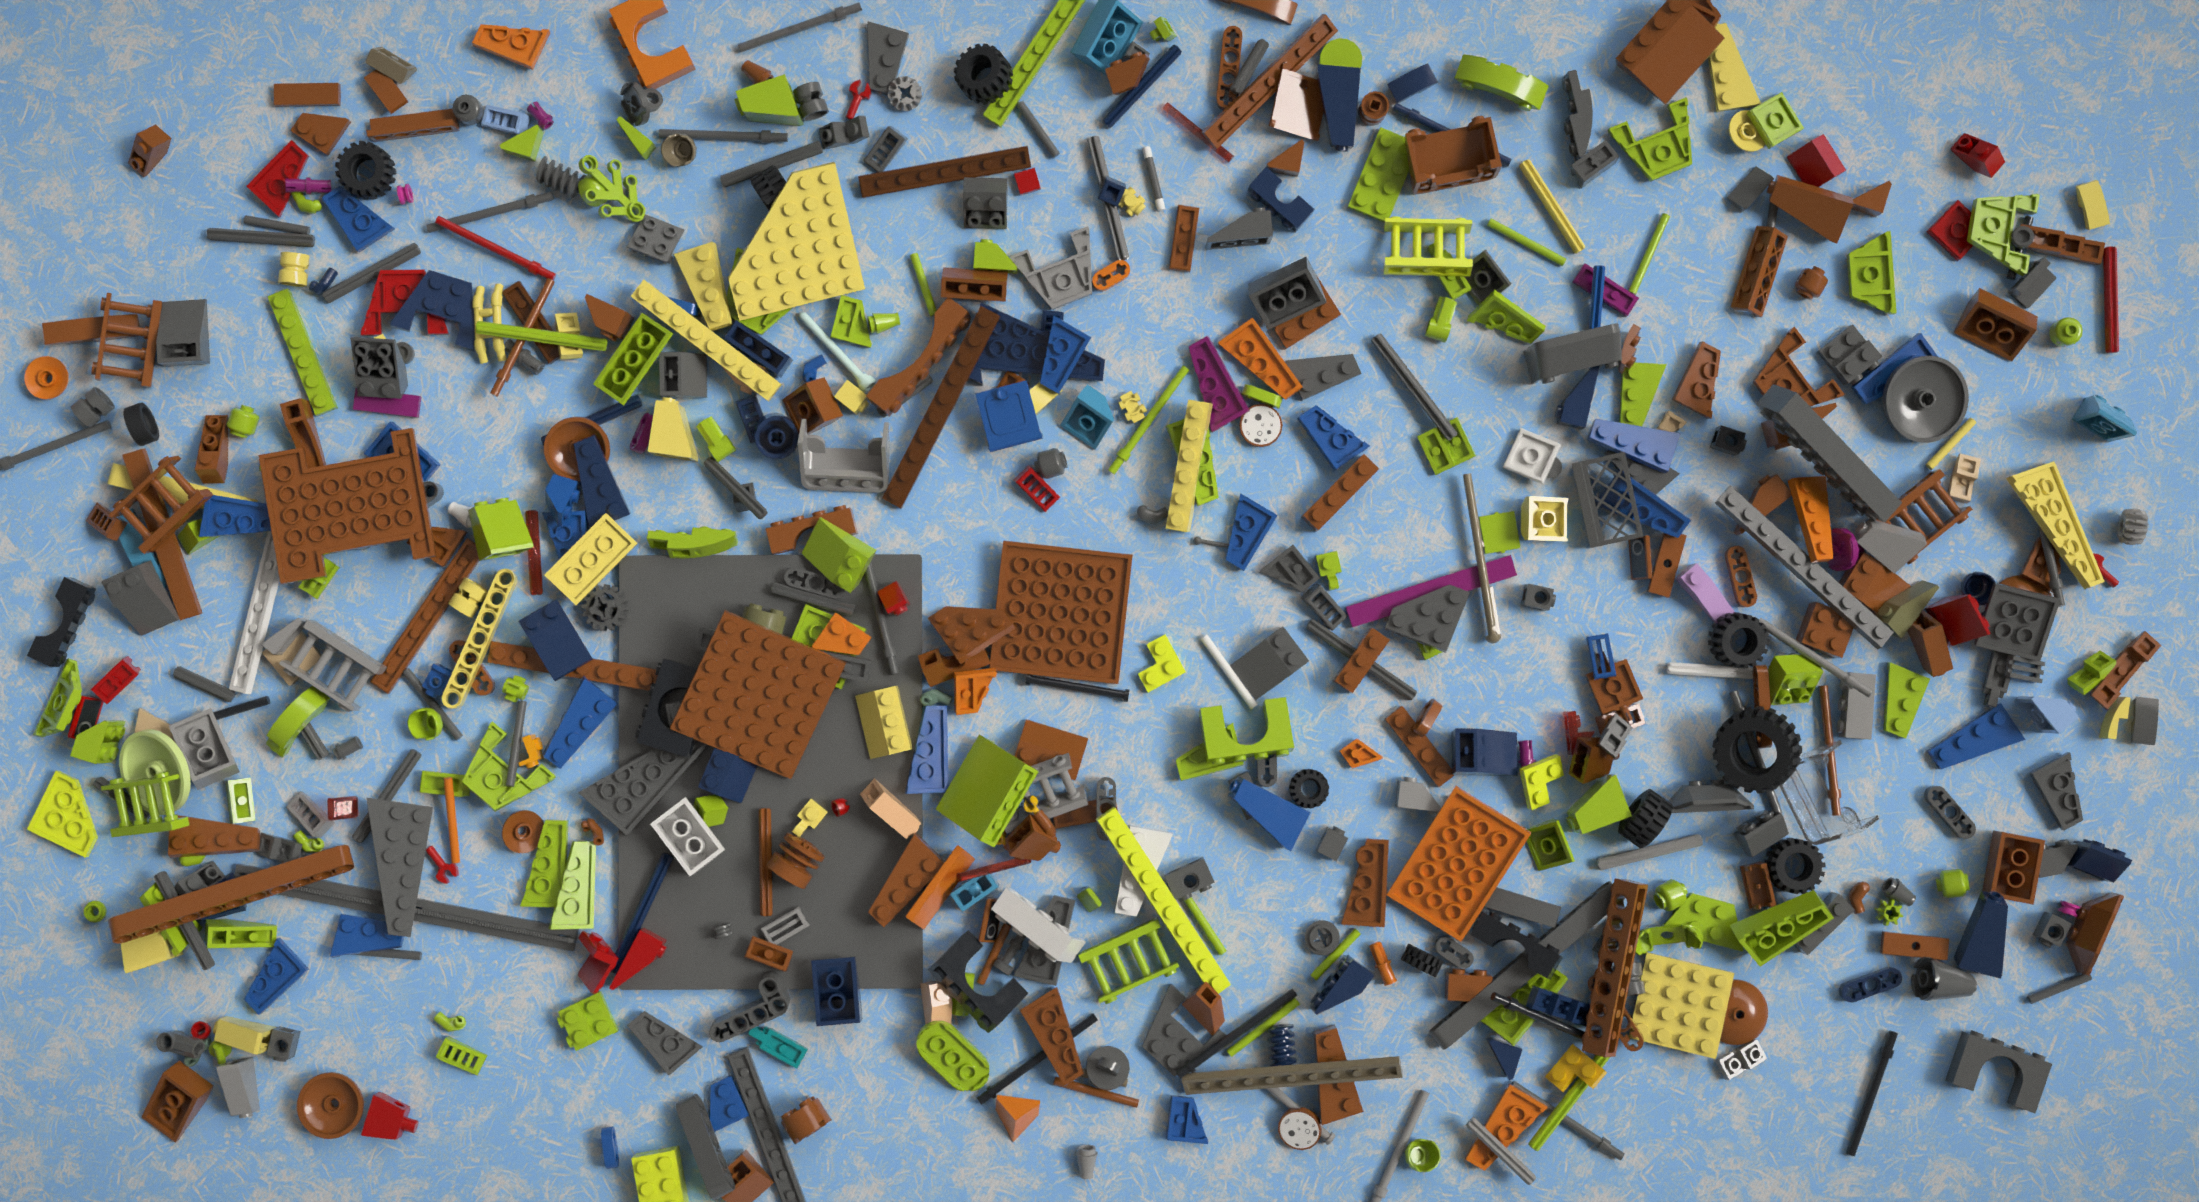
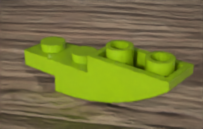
(700, 543)

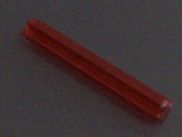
(534, 554)

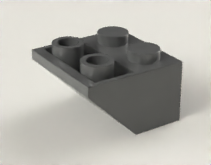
(985, 203)
(683, 375)
(1761, 832)

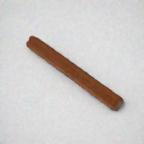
(765, 854)

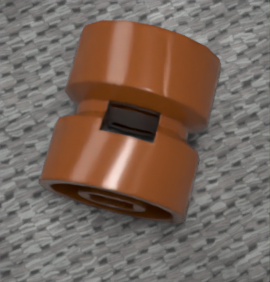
(1373, 108)

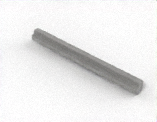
(1649, 852)

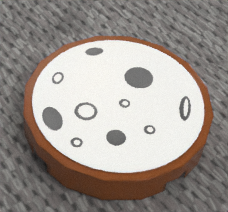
(1261, 425)
(1300, 1128)

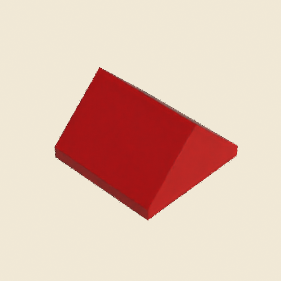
(1816, 162)

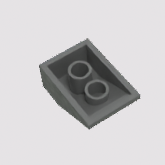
(1249, 230)
(141, 598)
(1269, 663)

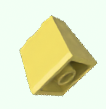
(671, 432)
(146, 952)

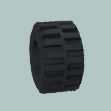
(975, 61)
(353, 158)
(768, 185)
(1754, 645)
(1648, 818)
(1812, 865)

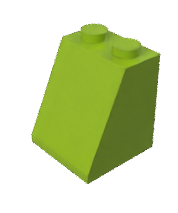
(769, 102)
(499, 529)
(1598, 806)

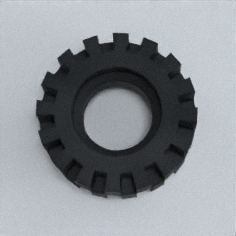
(1318, 798)
(1422, 960)

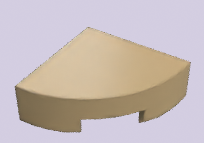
(1671, 422)

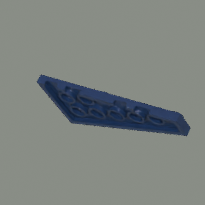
(1023, 349)

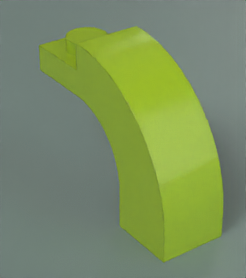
(295, 718)

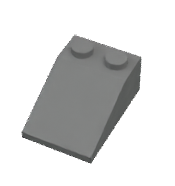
(204, 748)

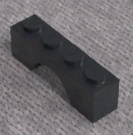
(74, 599)
(1540, 958)

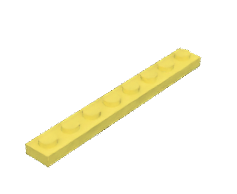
(706, 340)

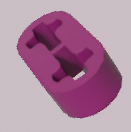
(642, 434)

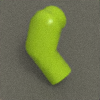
(309, 845)
(191, 860)
(450, 1024)

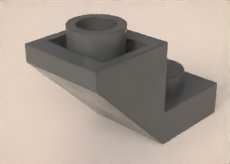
(844, 133)

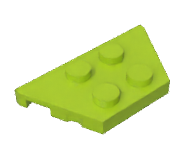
(1873, 274)
(61, 702)
(1711, 917)

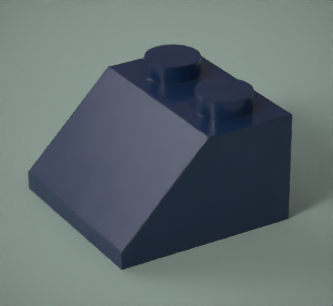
(727, 775)

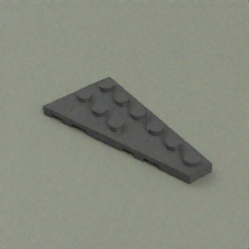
(638, 786)
(400, 847)

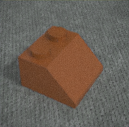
(609, 319)
(814, 403)

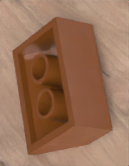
(1996, 324)
(1044, 742)
(2013, 866)

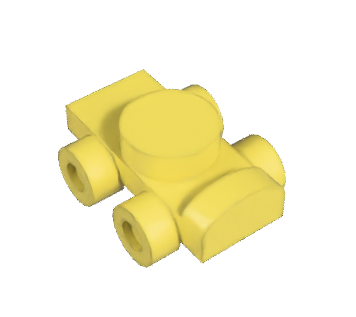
(1133, 203)
(1134, 411)

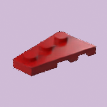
(271, 180)

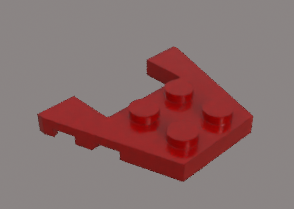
(390, 294)

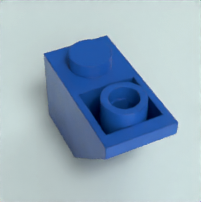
(560, 497)

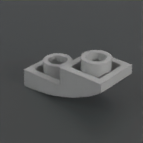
(1740, 1059)

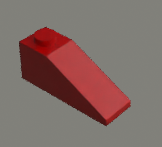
(644, 951)

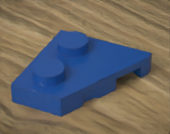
(726, 1103)
(1184, 1121)

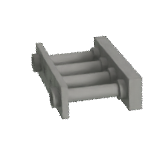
(352, 655)
(1054, 804)

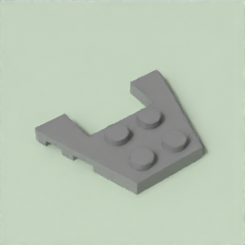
(1063, 280)

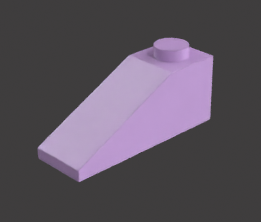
(1704, 592)

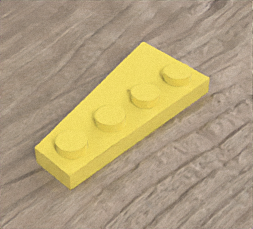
(1729, 76)
(705, 279)

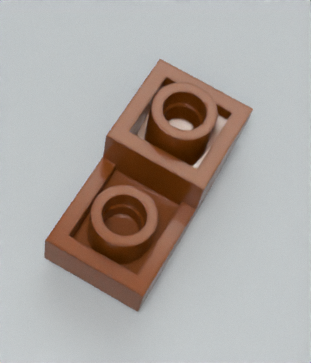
(386, 90)
(1628, 349)

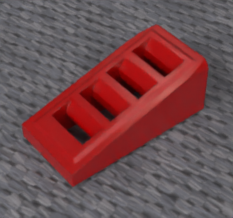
(1050, 501)

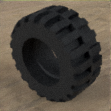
(1737, 769)

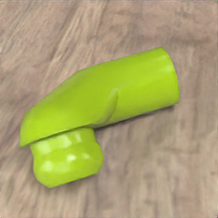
(306, 205)

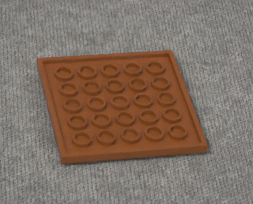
(1063, 610)
(757, 694)

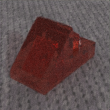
(1572, 723)

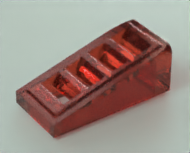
(342, 807)

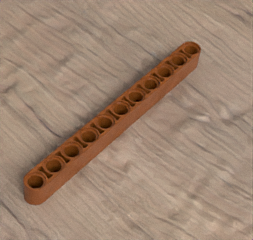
(230, 894)

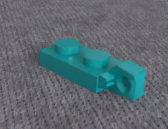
(779, 1045)

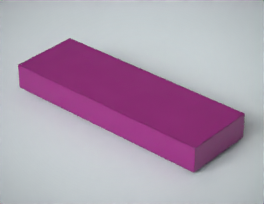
(1613, 294)
(406, 406)

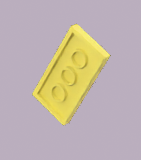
(590, 559)

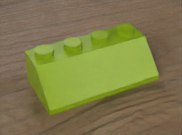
(633, 359)

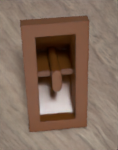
(1288, 161)
(1873, 201)

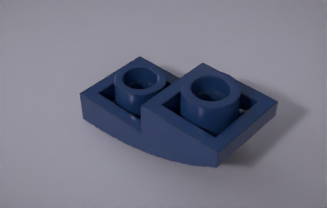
(1412, 83)

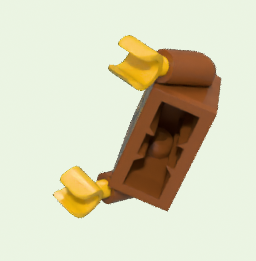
(1032, 837)

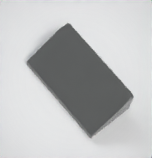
(1750, 188)

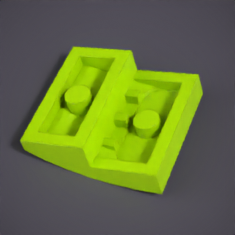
(1443, 453)

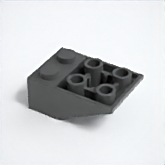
(183, 333)
(378, 368)

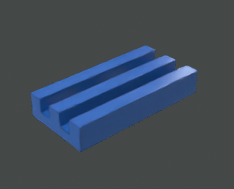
(1604, 674)

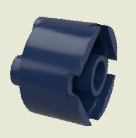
(775, 448)

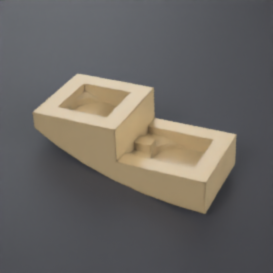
(1963, 478)

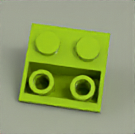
(1792, 679)
(99, 742)

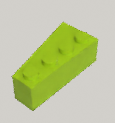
(1781, 926)

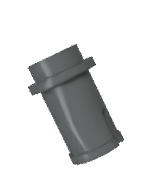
(347, 748)

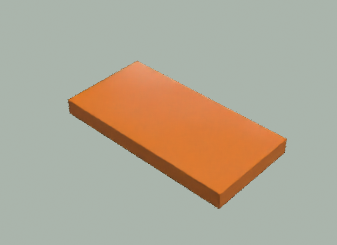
(939, 887)

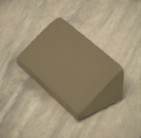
(390, 64)

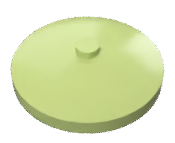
(152, 753)

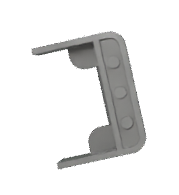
(841, 467)

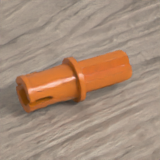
(1382, 963)

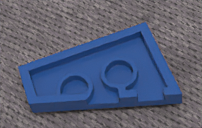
(362, 935)

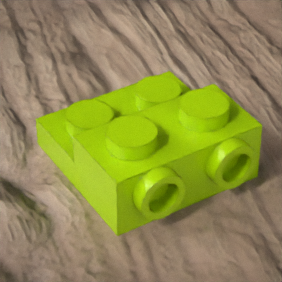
(587, 1021)

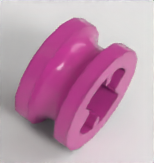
(405, 194)
(2068, 908)

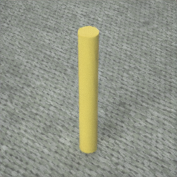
(1950, 444)

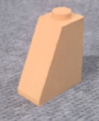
(890, 809)

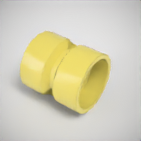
(293, 269)
(467, 605)

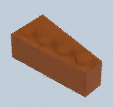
(1334, 1099)

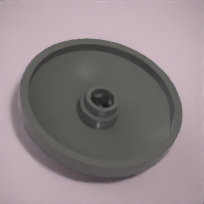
(1925, 399)

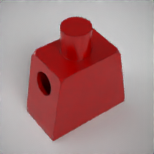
(388, 1118)

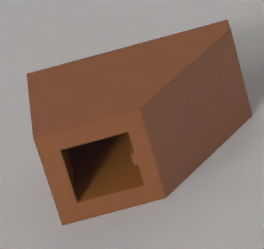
(1127, 74)
(148, 149)
(1465, 986)
(1206, 1007)

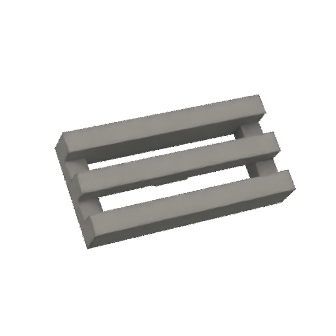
(801, 917)

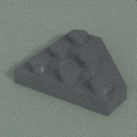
(1430, 617)

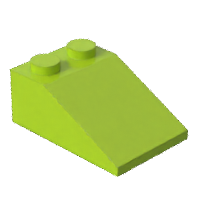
(838, 554)

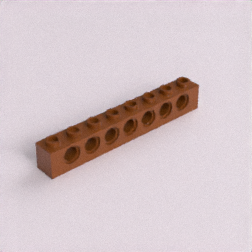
(1619, 979)

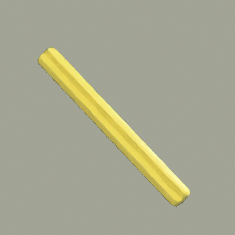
(1552, 206)

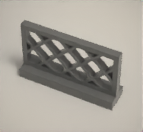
(1588, 503)

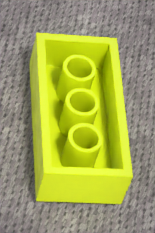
(660, 1175)

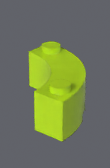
(1502, 81)

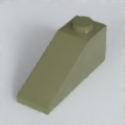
(1905, 607)

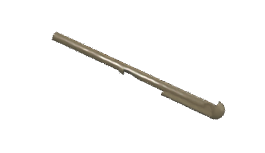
(1487, 592)

